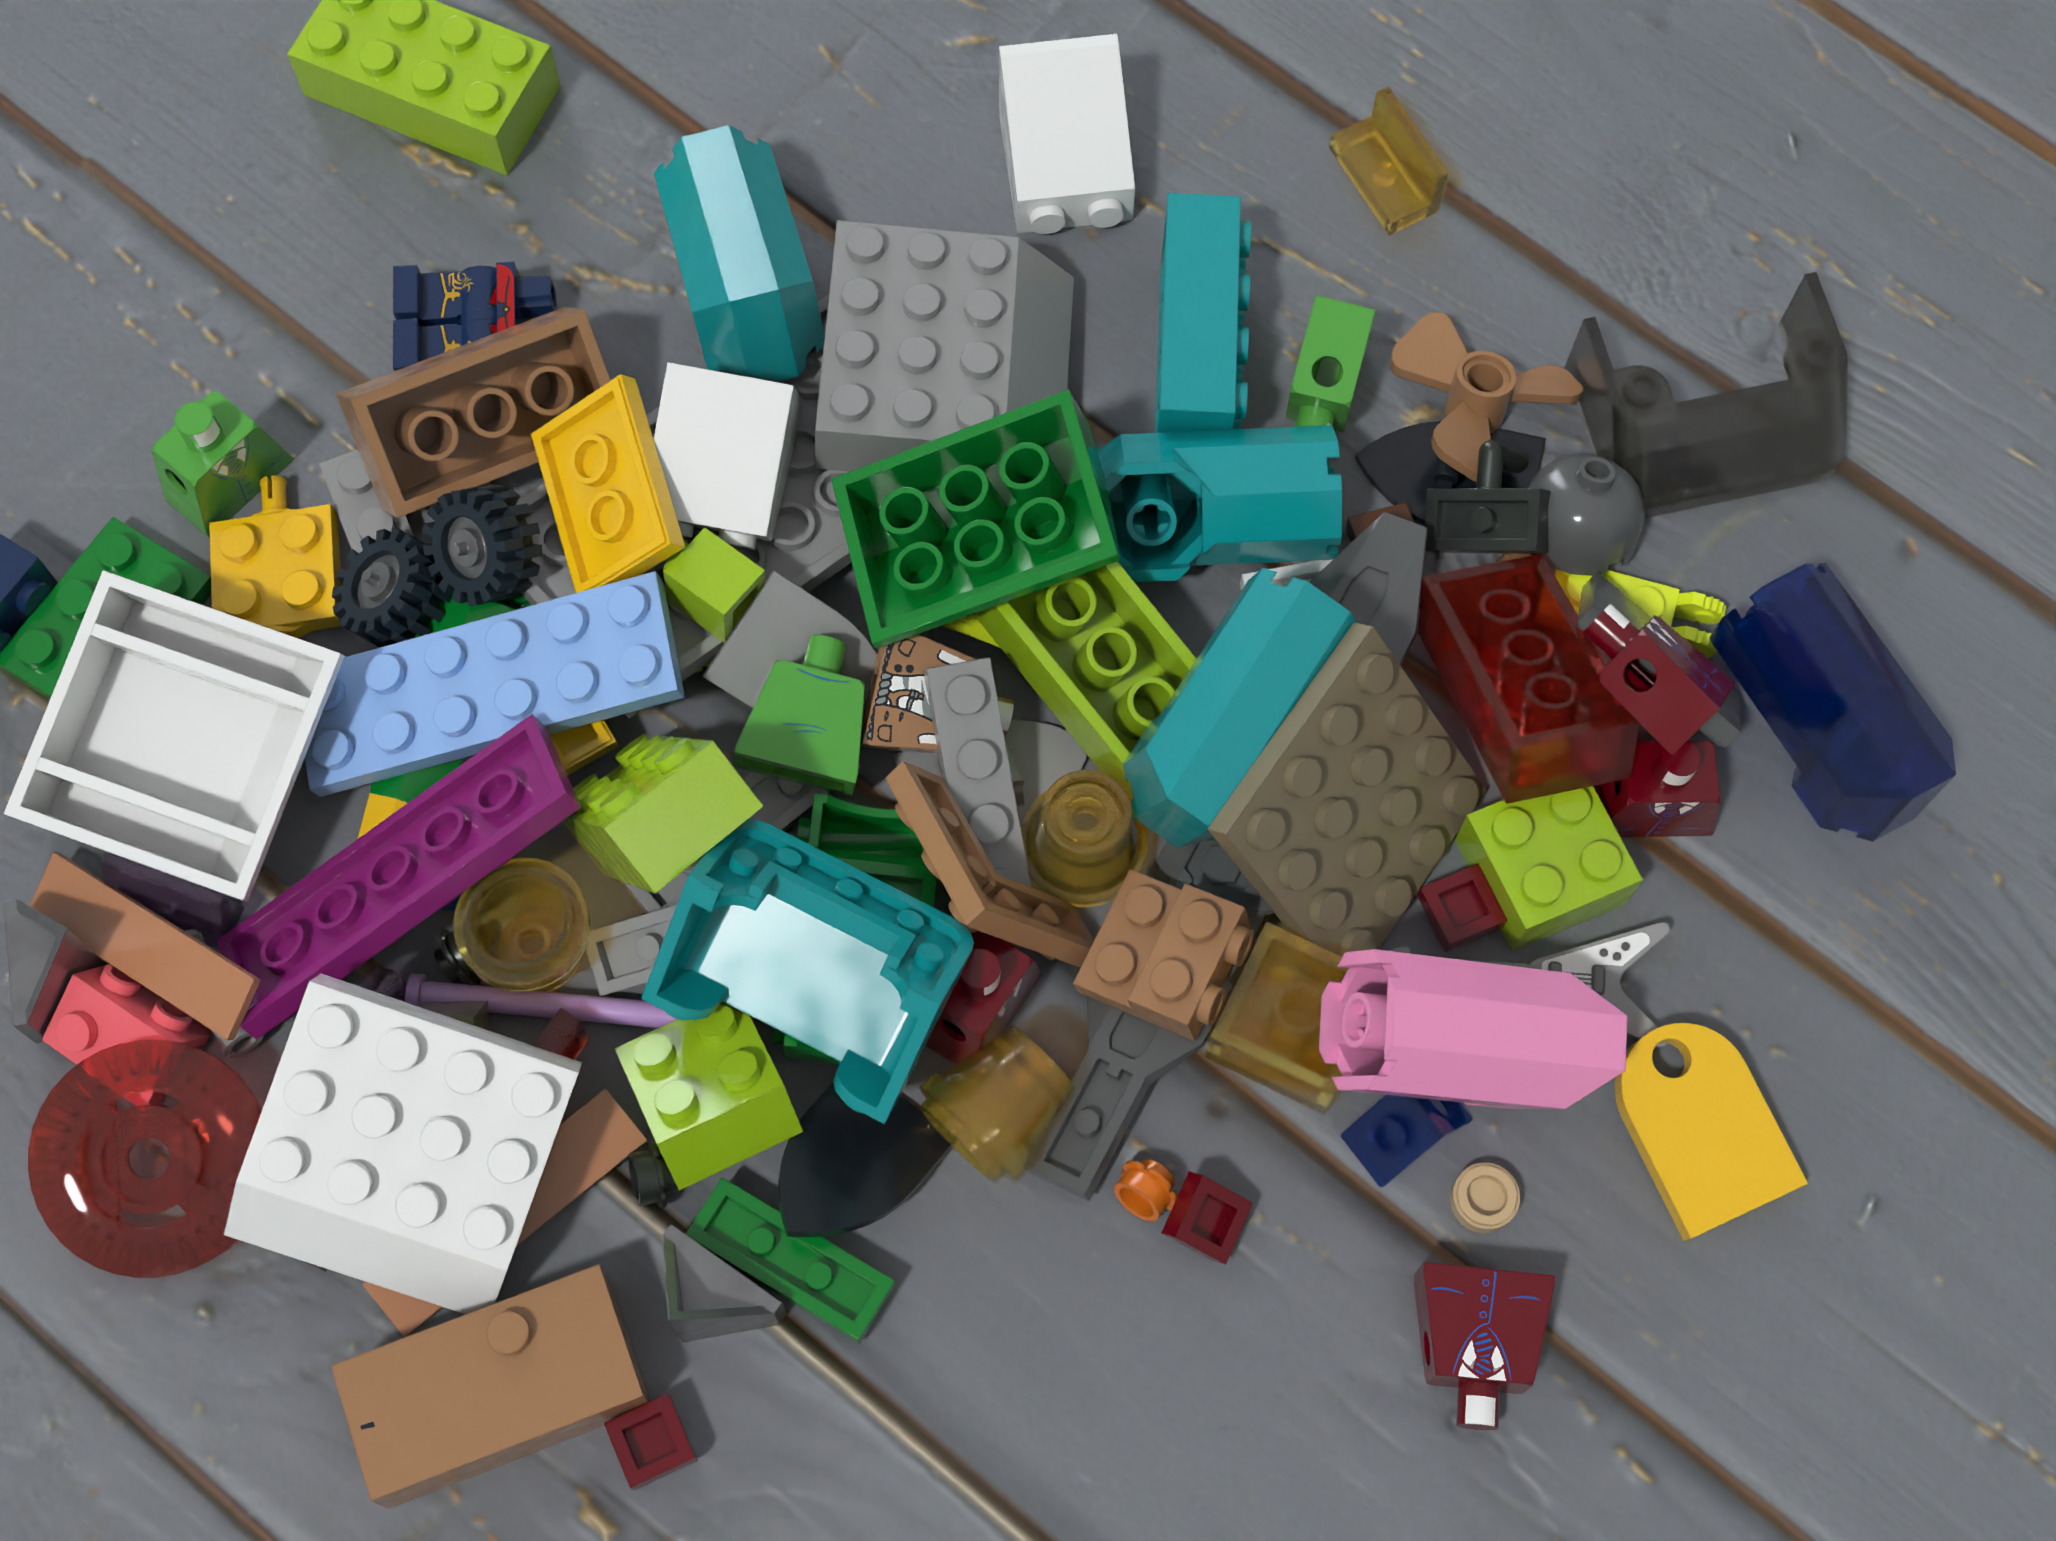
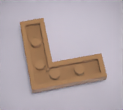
(977, 893)

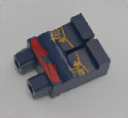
(461, 306)

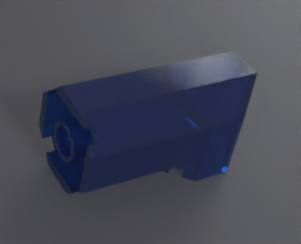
(1837, 704)

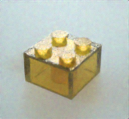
(1274, 1019)

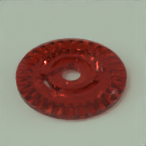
(84, 1147)

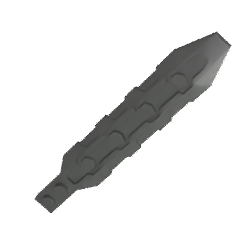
(1381, 586)

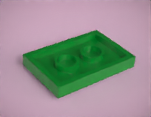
(44, 641)

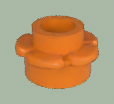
(1145, 1189)

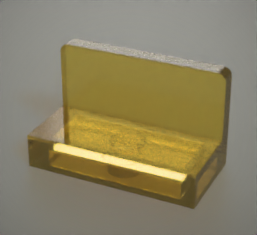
(1391, 164)

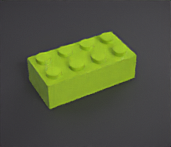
(429, 75)
(1094, 659)
(659, 809)

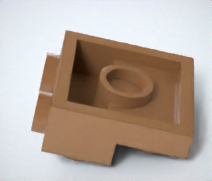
(1166, 954)

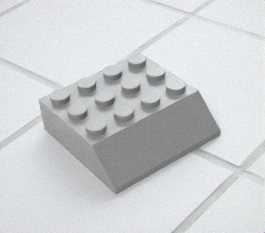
(933, 337)

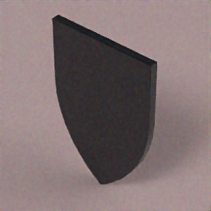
(1406, 466)
(852, 1167)

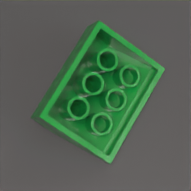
(976, 518)

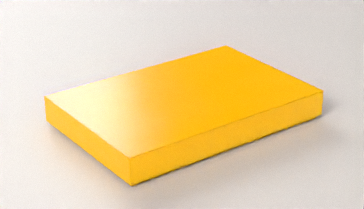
(607, 487)

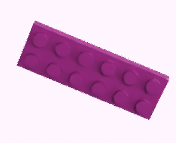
(402, 871)

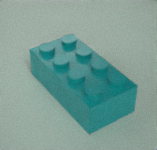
(1202, 315)

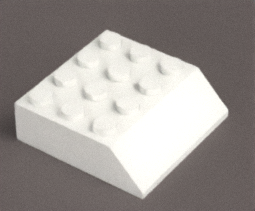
(174, 735)
(400, 1146)

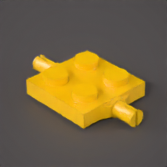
(277, 564)

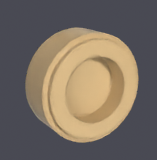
(1484, 1198)

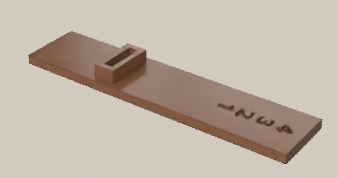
(146, 946)
(581, 1154)

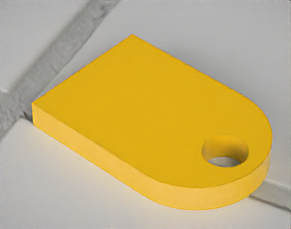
(1705, 1132)

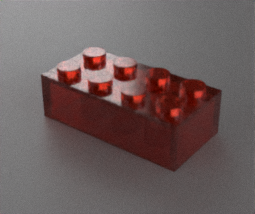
(1525, 678)

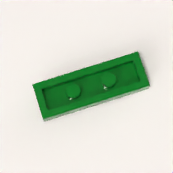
(799, 1269)

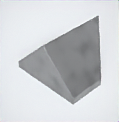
(40, 965)
(709, 1295)

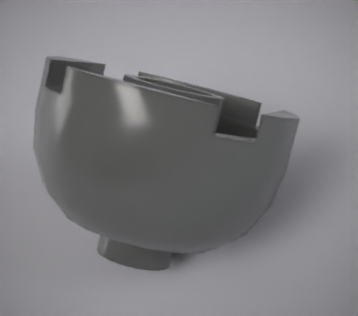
(1591, 513)

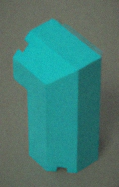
(740, 255)
(1223, 498)
(1231, 704)

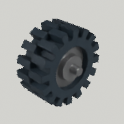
(482, 544)
(389, 590)

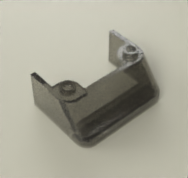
(1726, 441)

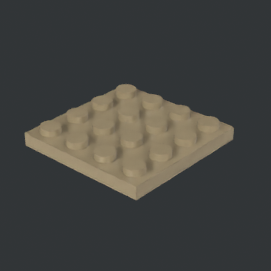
(1349, 801)

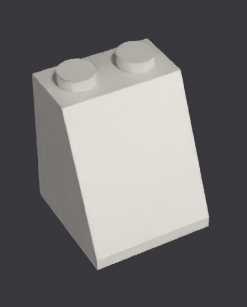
(1066, 133)
(726, 450)

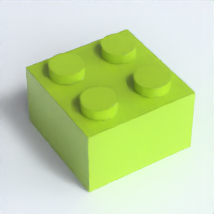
(1549, 862)
(708, 1093)

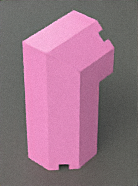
(1468, 1032)

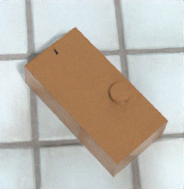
(470, 408)
(489, 1387)

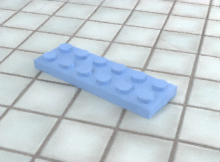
(474, 682)

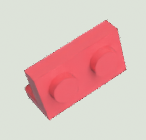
(110, 1009)

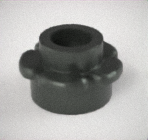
(452, 962)
(650, 1177)

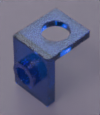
(1400, 1132)

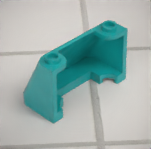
(813, 957)

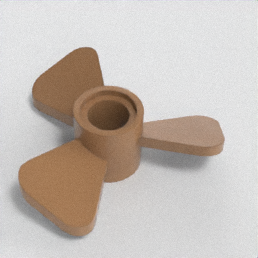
(1476, 385)

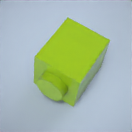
(712, 583)

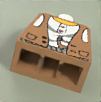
(898, 703)

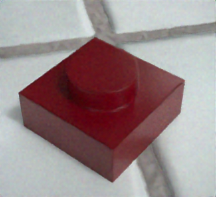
(1461, 907)
(1207, 1217)
(650, 1442)

